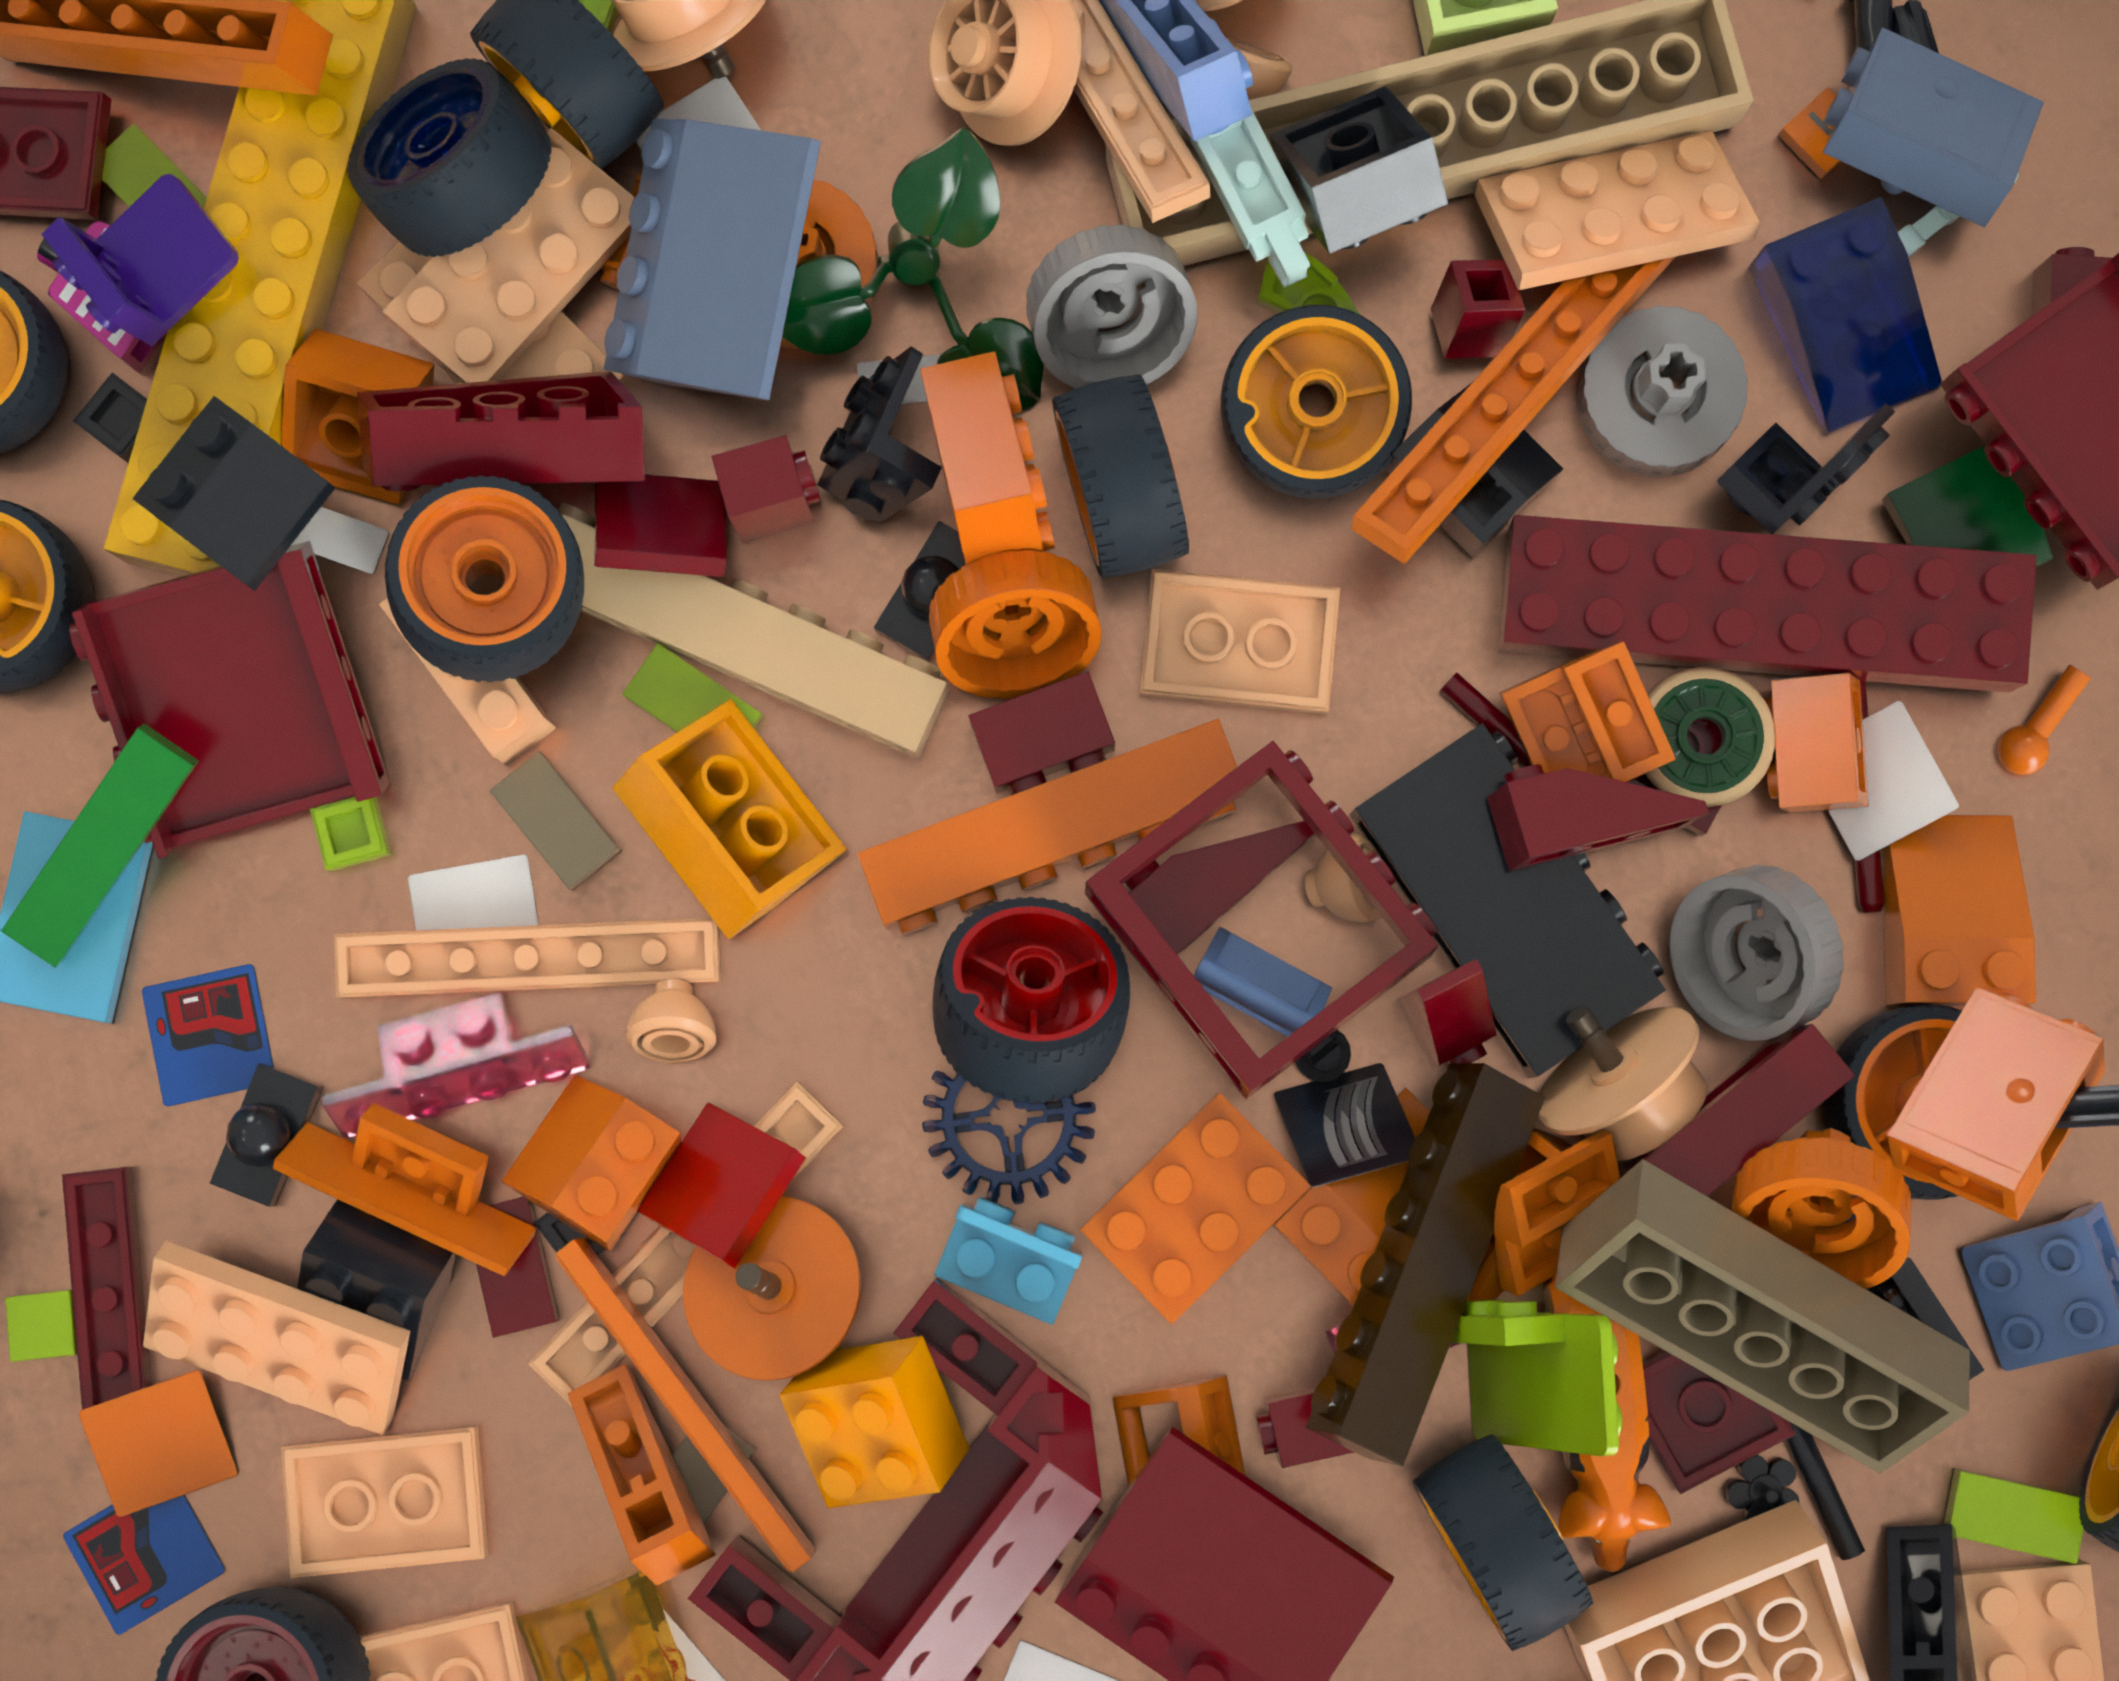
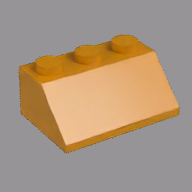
(728, 817)

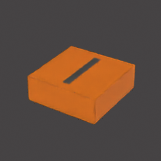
(1808, 134)

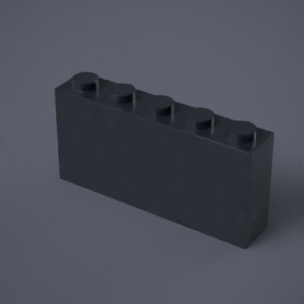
(1535, 929)

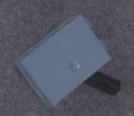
(1930, 121)

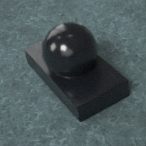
(908, 611)
(257, 1133)

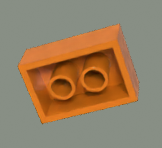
(985, 458)
(1195, 1207)

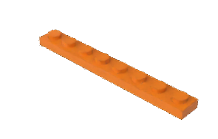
(1498, 407)

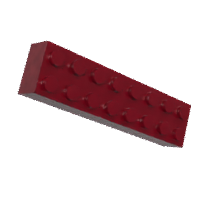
(1769, 603)

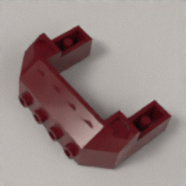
(967, 1553)

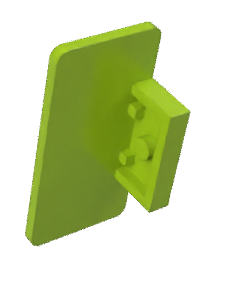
(1541, 1377)

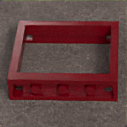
(1176, 980)

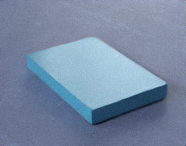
(93, 970)

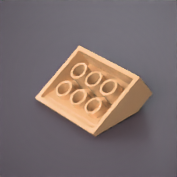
(1725, 1609)

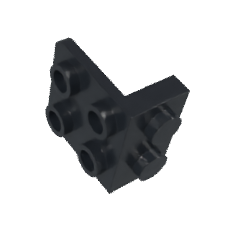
(866, 464)
(1785, 482)

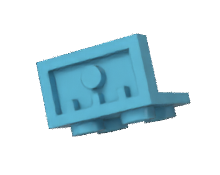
(1009, 1261)

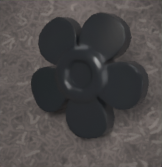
(1764, 1486)

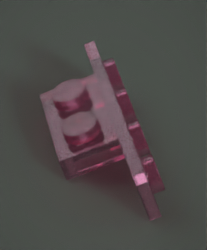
(454, 1060)

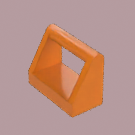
(1204, 1416)

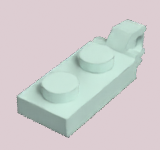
(1257, 196)

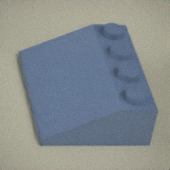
(711, 256)

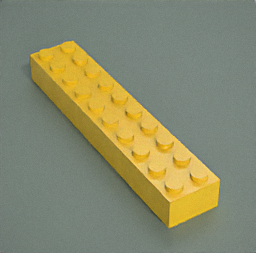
(290, 216)

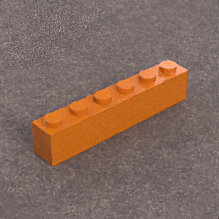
(186, 40)
(1043, 828)

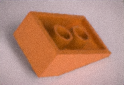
(1956, 914)
(1343, 1220)

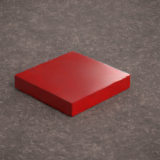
(721, 1184)

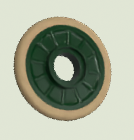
(1744, 727)

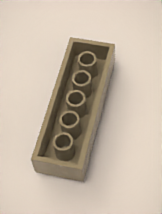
(1763, 1318)

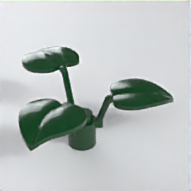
(936, 196)

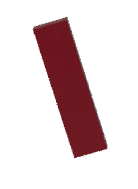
(106, 1283)

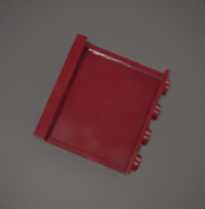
(2052, 418)
(241, 685)

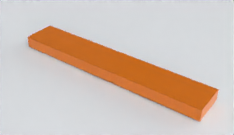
(686, 1404)

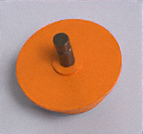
(783, 1300)

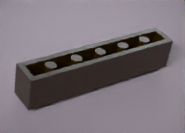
(1424, 1263)

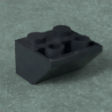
(1499, 494)
(378, 1273)

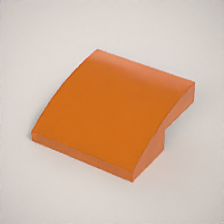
(1589, 717)
(1539, 1205)

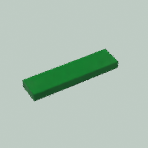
(99, 845)

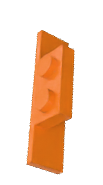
(411, 1182)

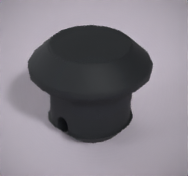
(1327, 1059)

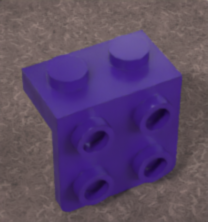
(147, 262)

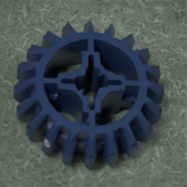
(1015, 1172)

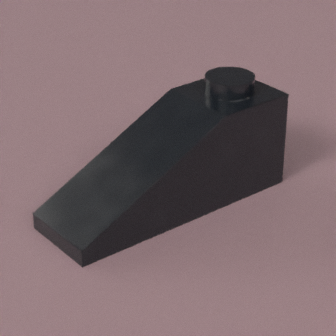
(1927, 1606)

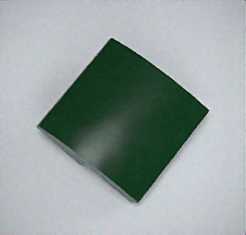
(1967, 508)

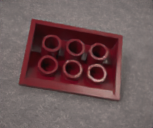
(1220, 1576)

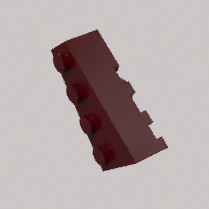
(508, 429)

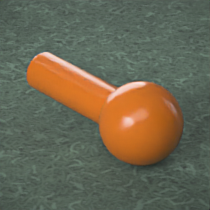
(2026, 747)

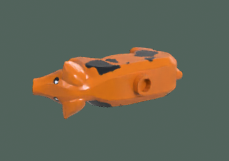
(1609, 1497)

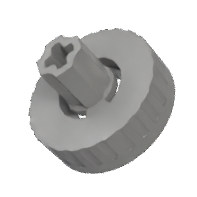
(1092, 286)
(1678, 347)
(1789, 944)

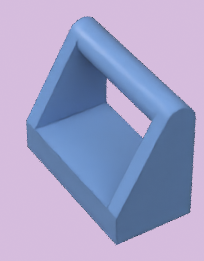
(1260, 984)

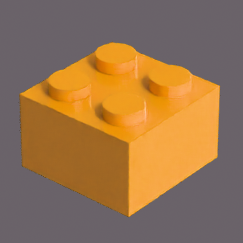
(876, 1423)

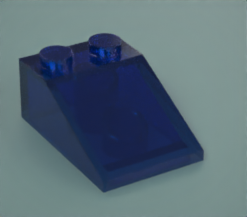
(1849, 314)

